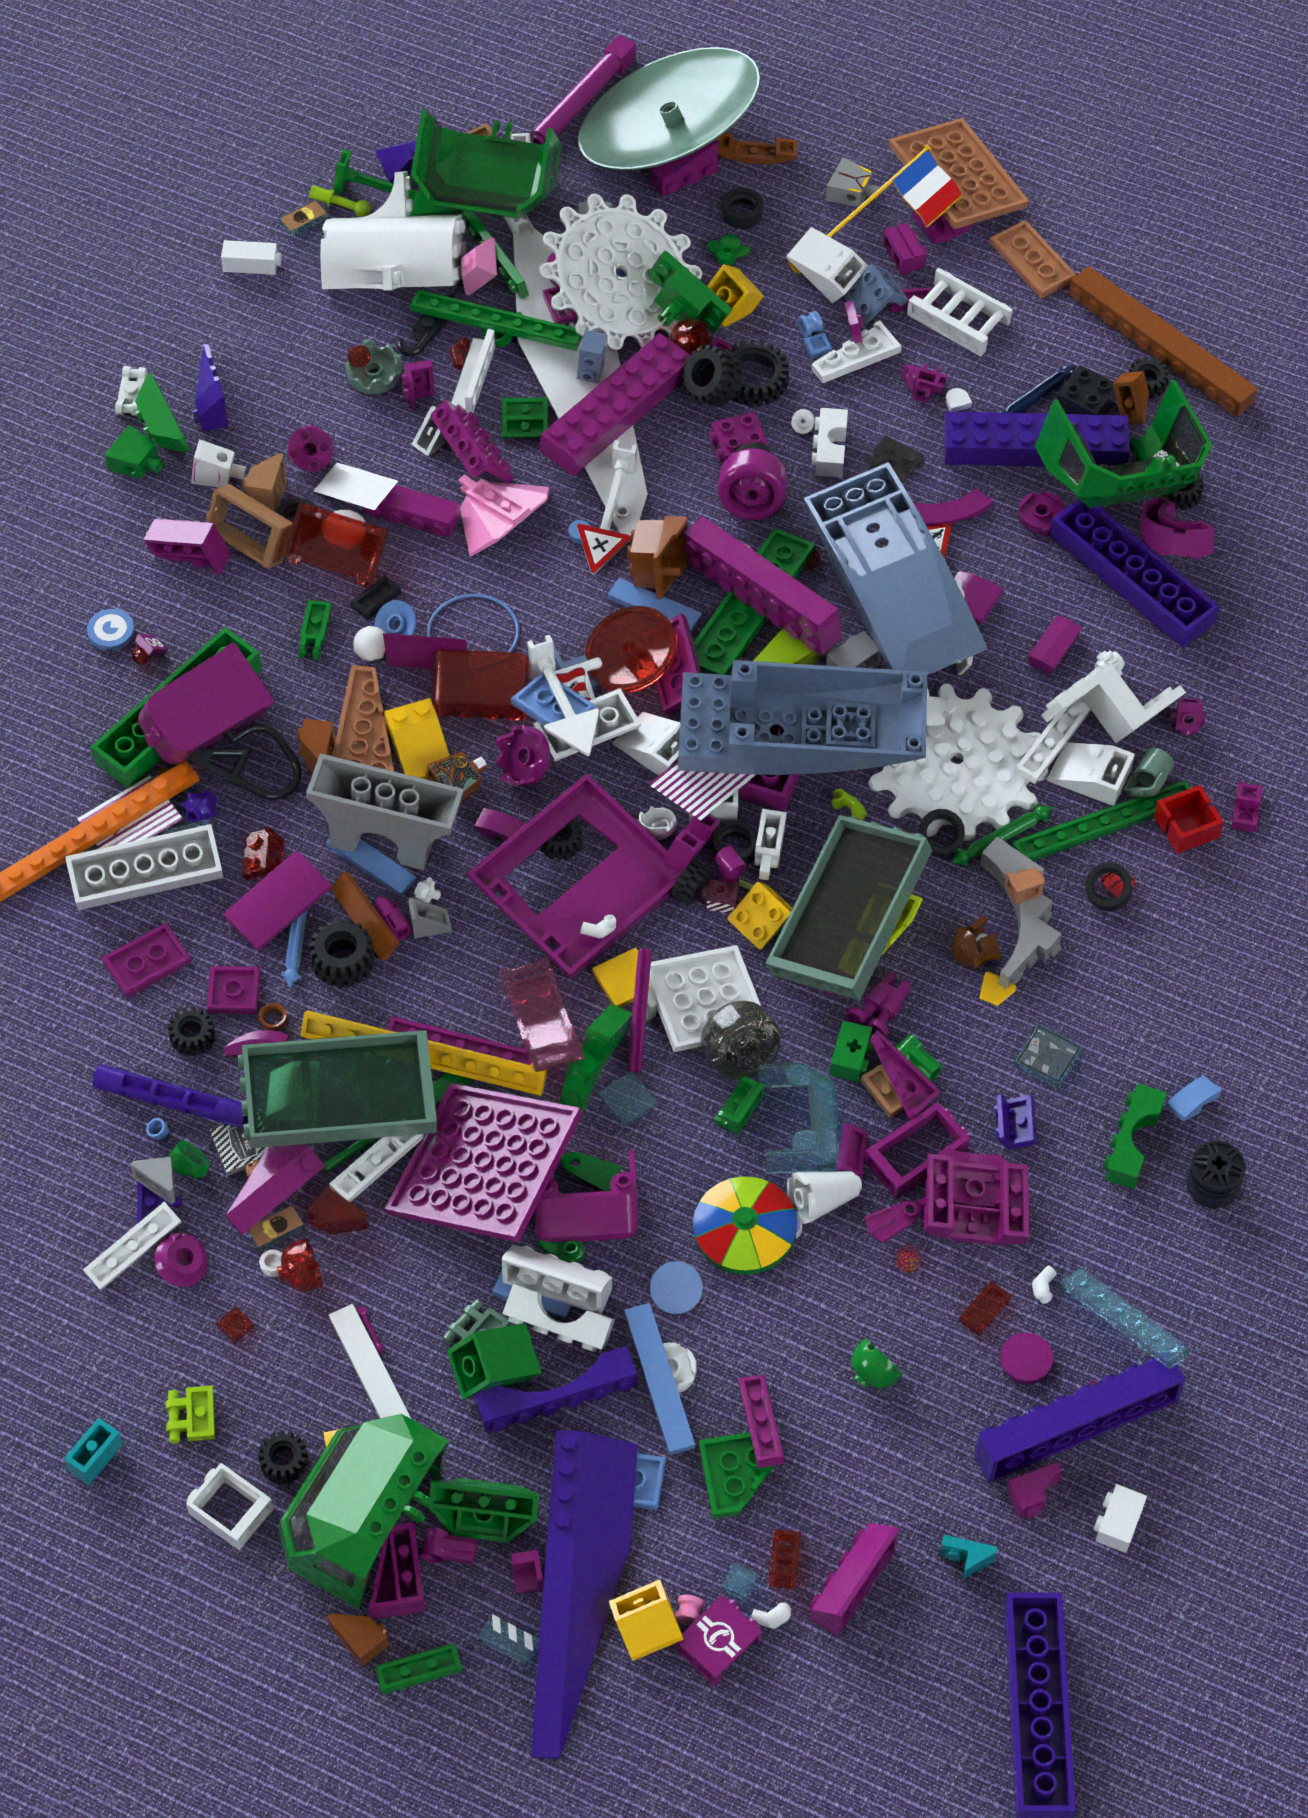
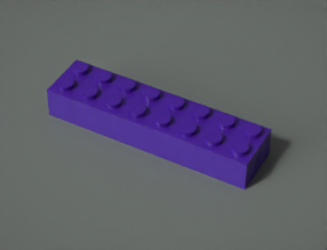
(1012, 437)
(1135, 572)
(1077, 1418)
(1039, 1706)

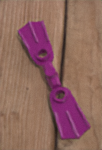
(893, 1219)

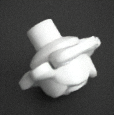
(426, 891)

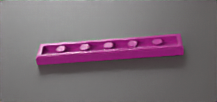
(460, 1040)

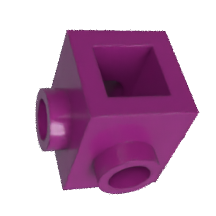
(1187, 707)

